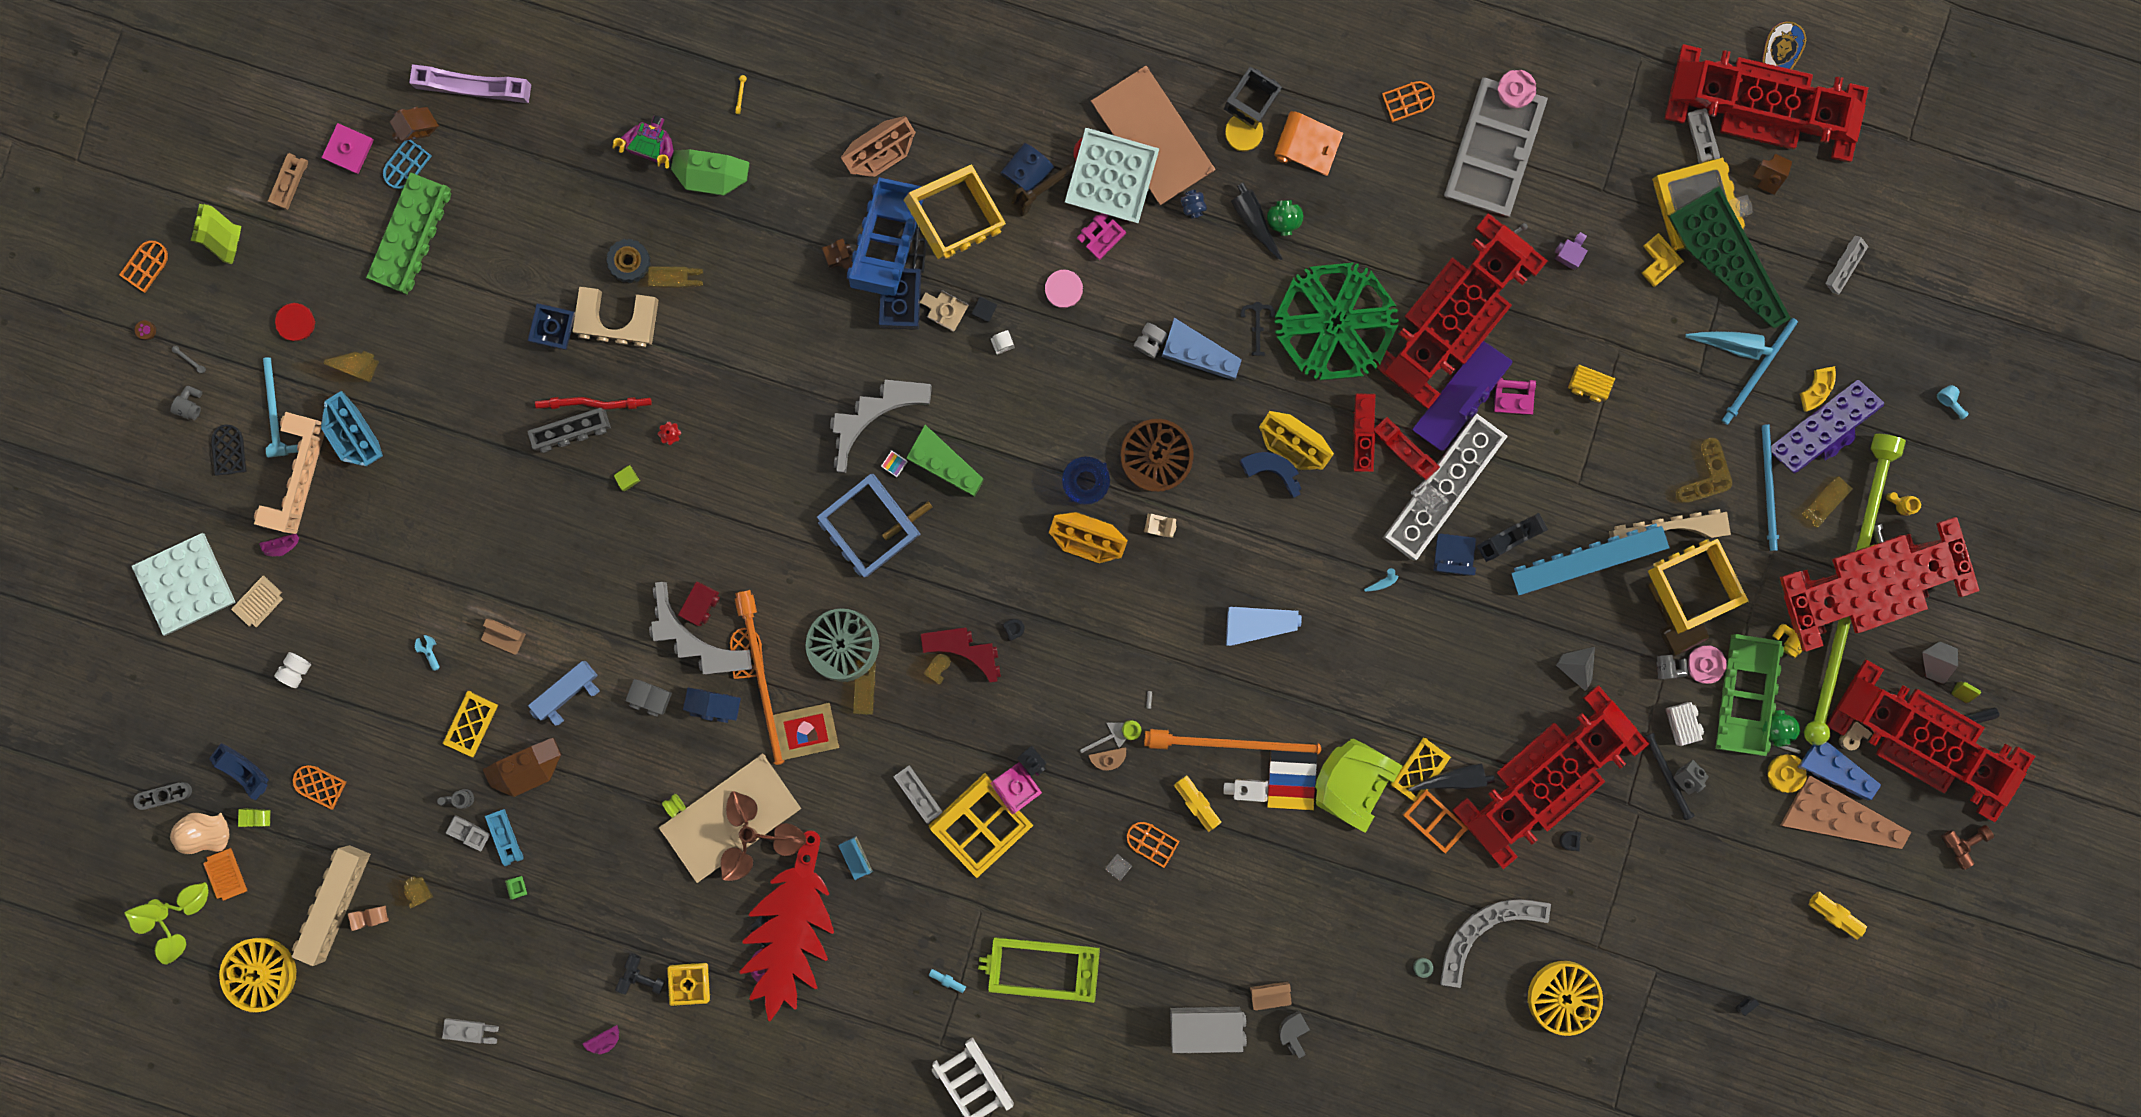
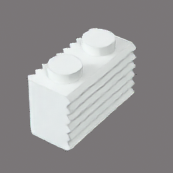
(1684, 723)

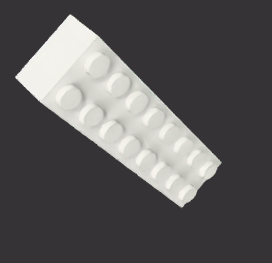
(1456, 474)

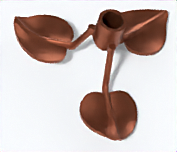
(740, 810)

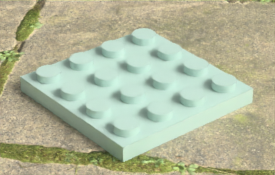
(1112, 175)
(183, 584)

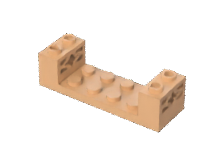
(303, 469)

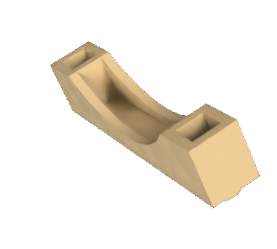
(1708, 526)

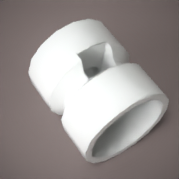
(292, 670)

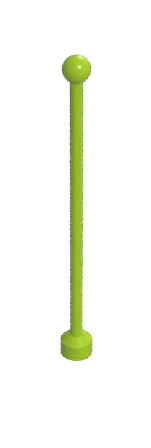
(1886, 449)

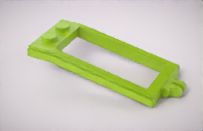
(1086, 972)

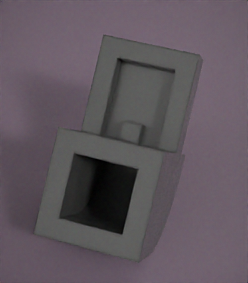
(1290, 1029)

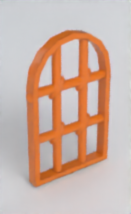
(1404, 107)
(138, 267)
(1154, 849)

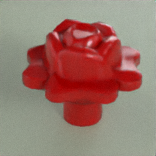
(669, 433)

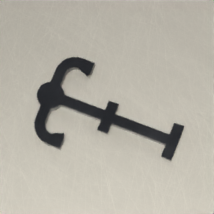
(1257, 307)

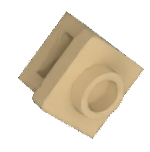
(1160, 525)

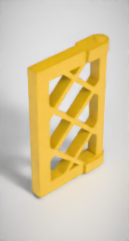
(486, 721)
(1415, 755)

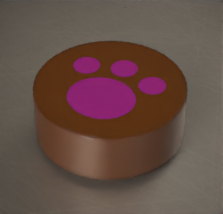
(145, 330)

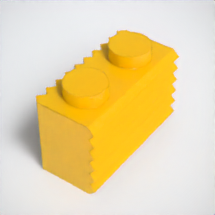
(1591, 384)

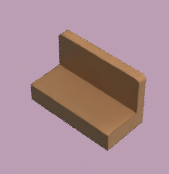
(502, 636)
(1271, 995)

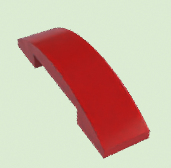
(1405, 449)

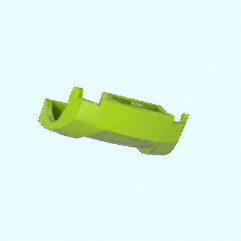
(1354, 782)

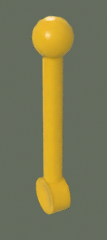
(742, 79)

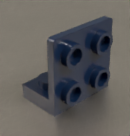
(1454, 554)

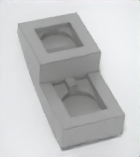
(468, 833)

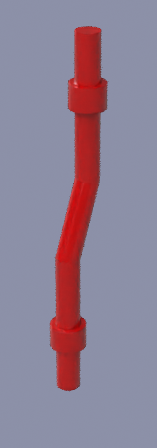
(630, 403)

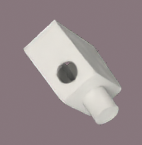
(1256, 790)

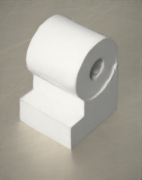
(1002, 342)

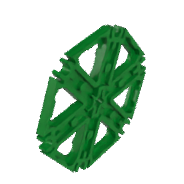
(1325, 308)

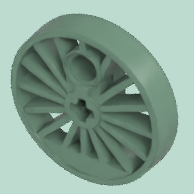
(836, 650)

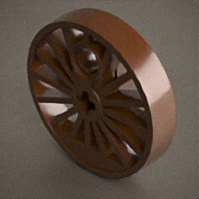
(1144, 481)

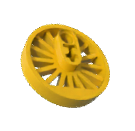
(261, 966)
(1543, 979)

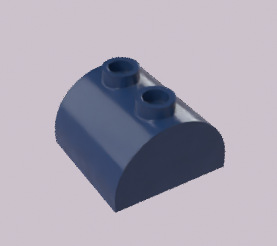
(1027, 168)
(551, 327)

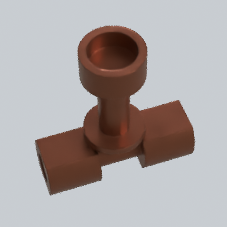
(1962, 847)

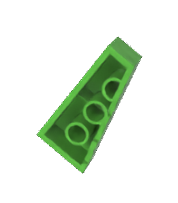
(939, 459)

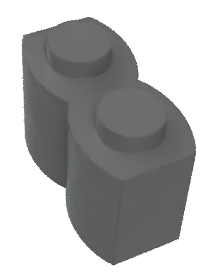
(649, 697)

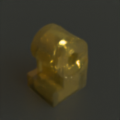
(937, 666)

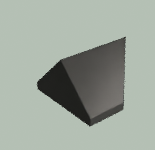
(1940, 662)
(1578, 666)

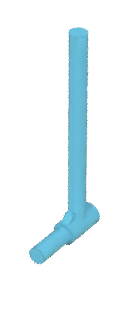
(276, 448)

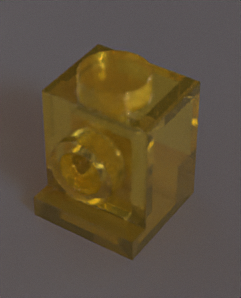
(416, 891)

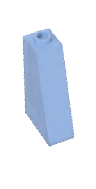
(1256, 623)

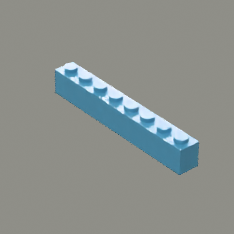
(1590, 560)

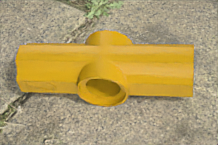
(1197, 803)
(1837, 915)

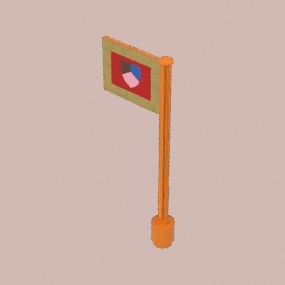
(795, 731)

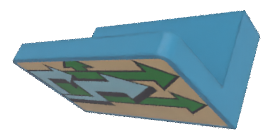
(855, 858)

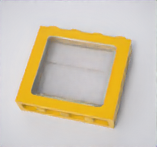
(1686, 184)

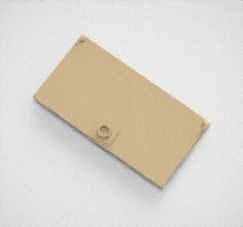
(702, 829)

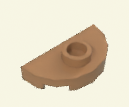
(1109, 759)

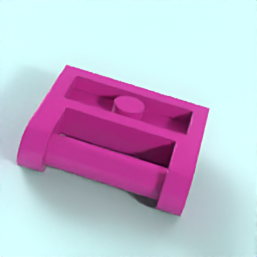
(1514, 402)

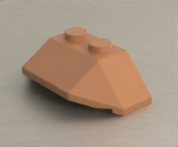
(879, 147)

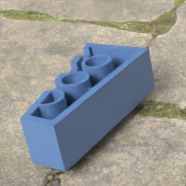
(1197, 351)

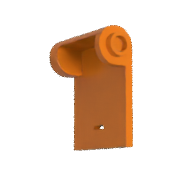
(1306, 141)

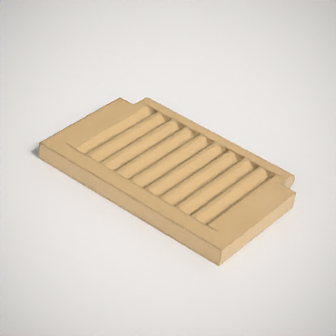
(258, 602)

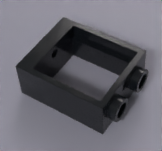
(1244, 112)

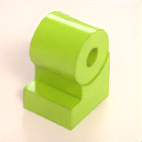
(253, 817)

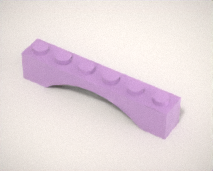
(487, 87)

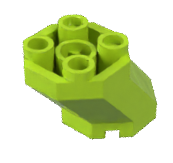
(216, 233)

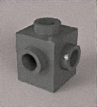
(1691, 777)

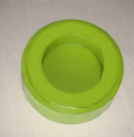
(1131, 730)

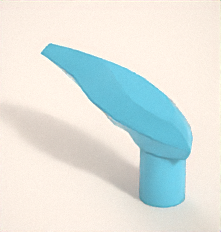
(1384, 583)

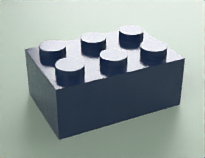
(904, 308)

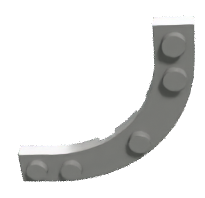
(1478, 924)

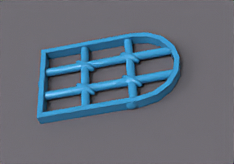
(404, 156)

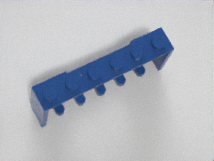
(877, 274)

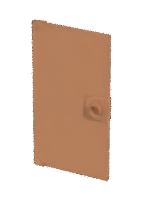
(1143, 113)

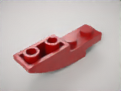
(1364, 432)

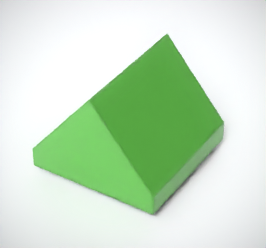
(516, 887)

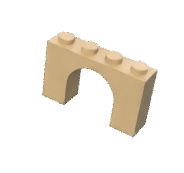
(588, 322)

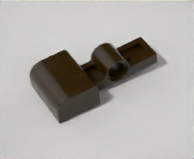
(1685, 640)

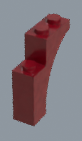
(958, 642)

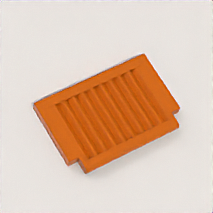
(225, 875)

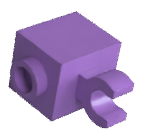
(1571, 252)

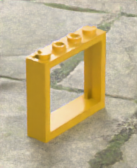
(979, 193)
(1724, 572)

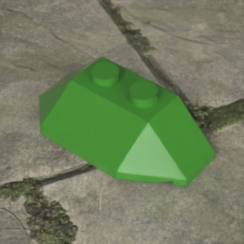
(709, 171)

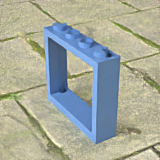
(893, 507)

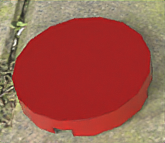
(294, 322)

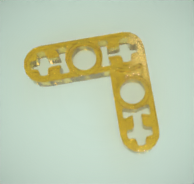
(1715, 475)

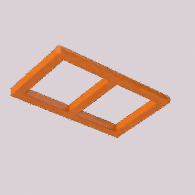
(1426, 831)

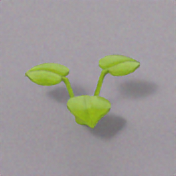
(143, 920)

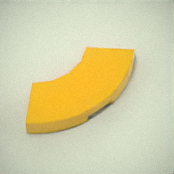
(1820, 388)

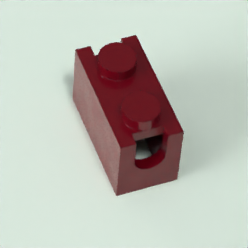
(699, 603)

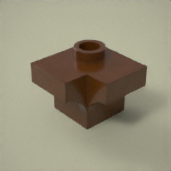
(1772, 173)
(838, 254)

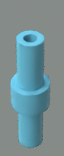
(947, 981)

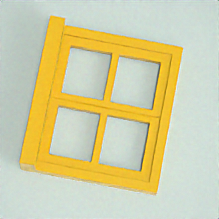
(960, 807)

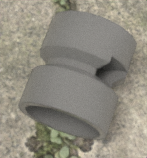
(1155, 335)

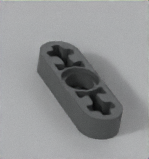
(174, 787)

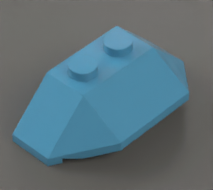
(349, 431)

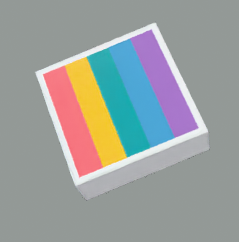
(894, 463)

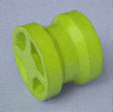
(673, 805)

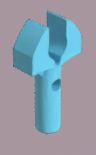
(428, 651)

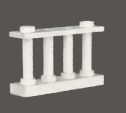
(981, 1067)

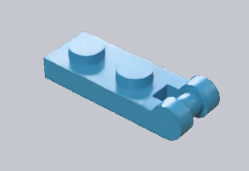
(503, 837)

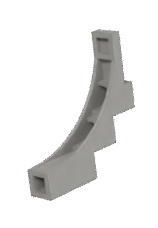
(894, 395)
(669, 627)

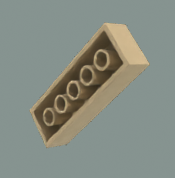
(330, 905)

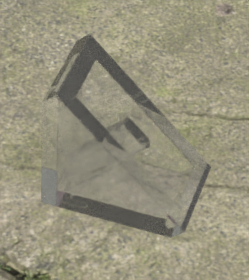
(1429, 497)

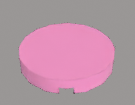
(1516, 88)
(1063, 288)
(1706, 664)

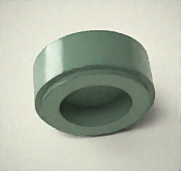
(1423, 967)

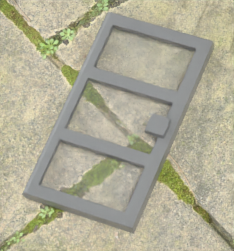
(1494, 151)

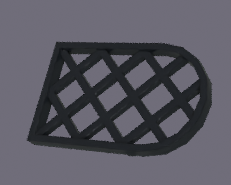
(214, 448)

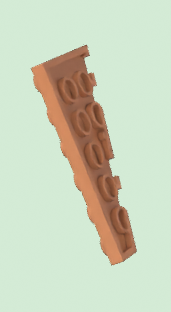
(1829, 812)

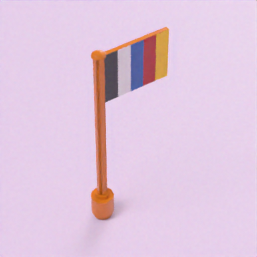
(1291, 765)

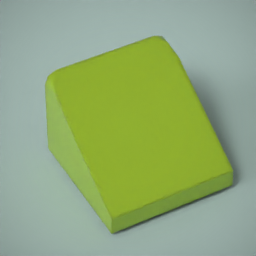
(626, 478)
(1965, 692)

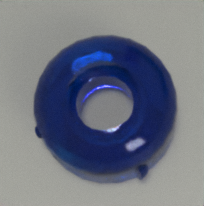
(1082, 465)

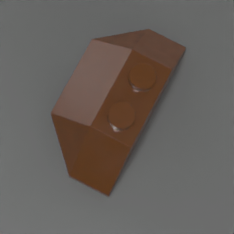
(524, 769)

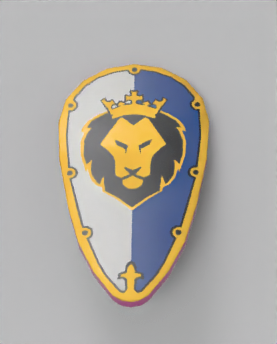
(1784, 45)

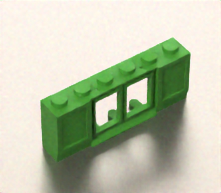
(1756, 656)

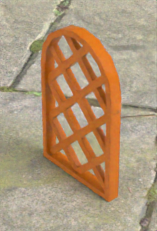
(745, 648)
(308, 795)

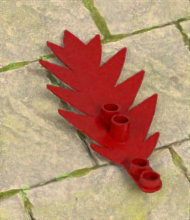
(789, 931)

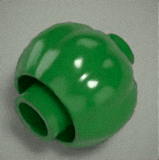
(1285, 217)
(1783, 729)

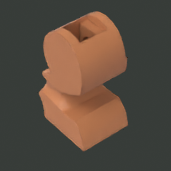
(368, 917)

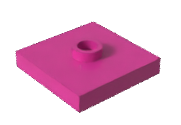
(347, 148)
(1016, 788)

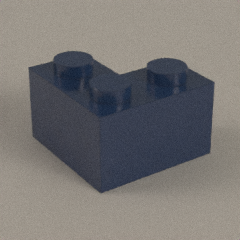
(710, 704)

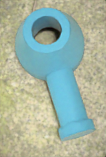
(1948, 397)

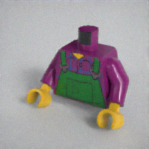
(648, 142)

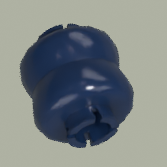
(1193, 204)

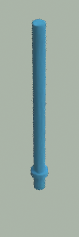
(1732, 411)
(1772, 537)

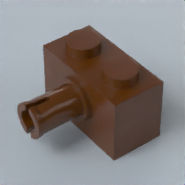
(413, 124)

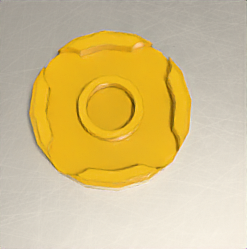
(1242, 136)
(1785, 774)

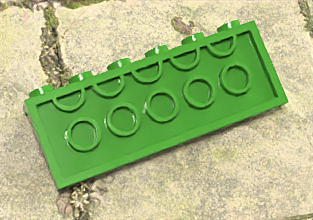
(409, 233)

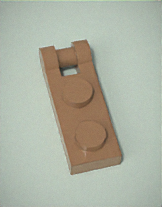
(287, 181)

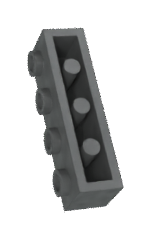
(569, 429)

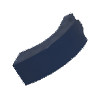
(1274, 463)
(240, 769)

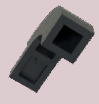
(1512, 537)

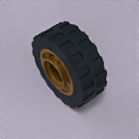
(620, 252)

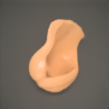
(199, 833)

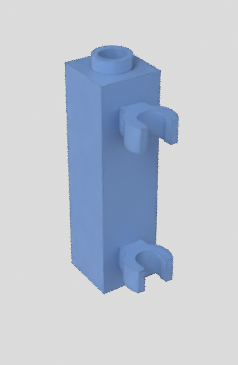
(562, 691)

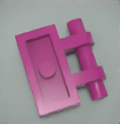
(1105, 240)

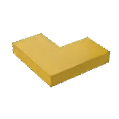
(1665, 260)

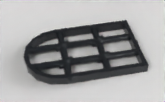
(915, 255)

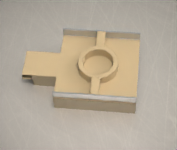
(945, 310)

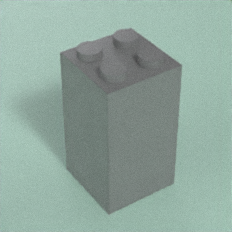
(1207, 1029)

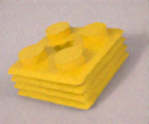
(698, 992)

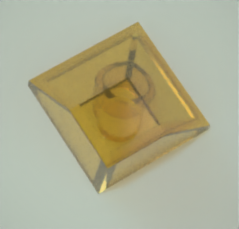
(355, 364)

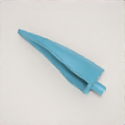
(1739, 343)

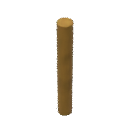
(912, 517)

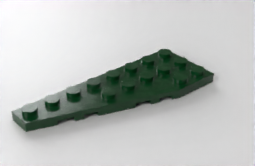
(1719, 243)

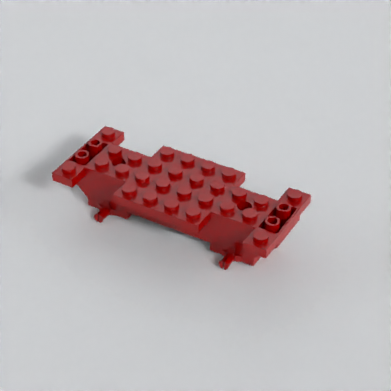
(1767, 102)
(1459, 310)
(1878, 583)
(1931, 741)
(1551, 777)

